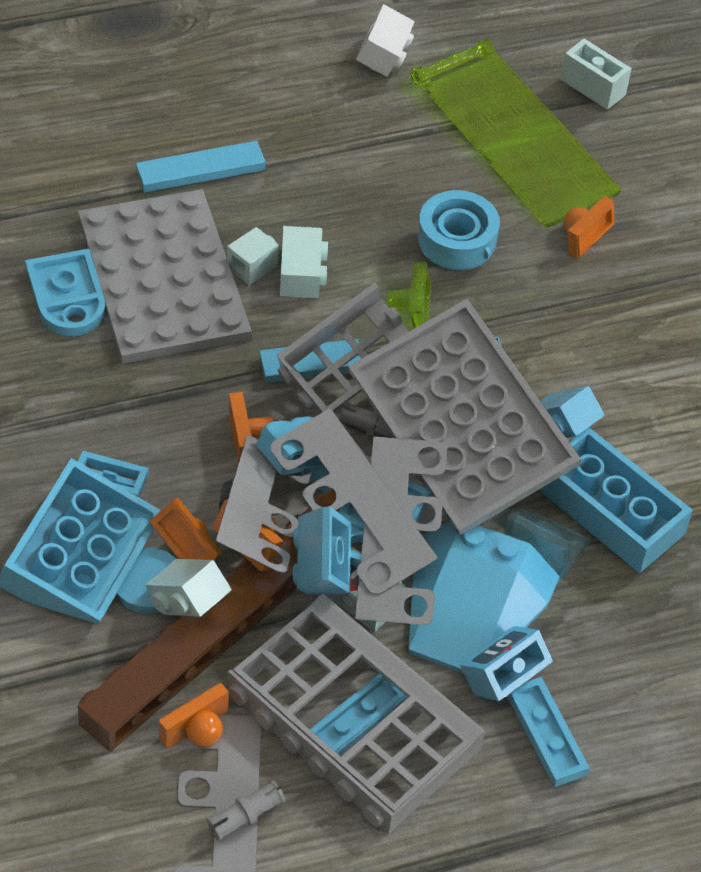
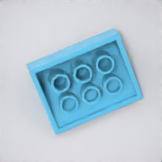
(79, 545)

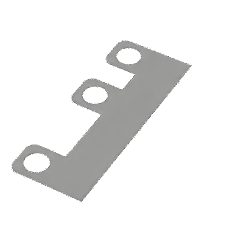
(393, 462)
(359, 483)
(249, 507)
(235, 777)

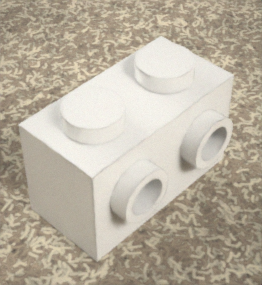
(386, 40)

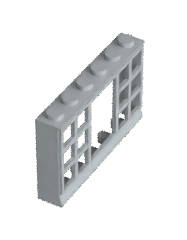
(384, 318)
(319, 756)

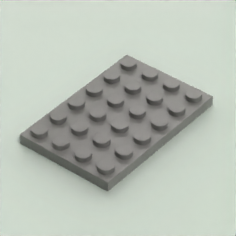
(164, 276)
(463, 390)

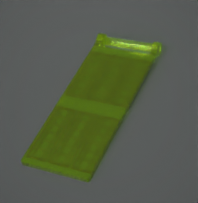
(516, 133)

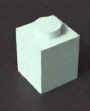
(253, 256)

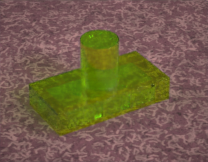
(415, 299)

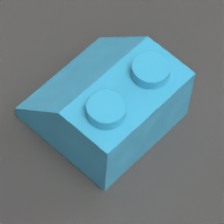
(323, 553)

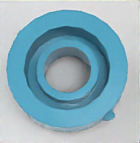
(463, 215)

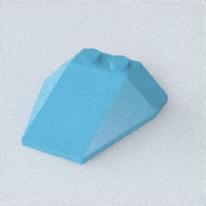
(480, 591)

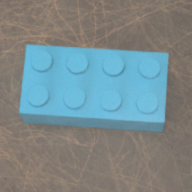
(619, 502)

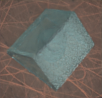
(551, 540)

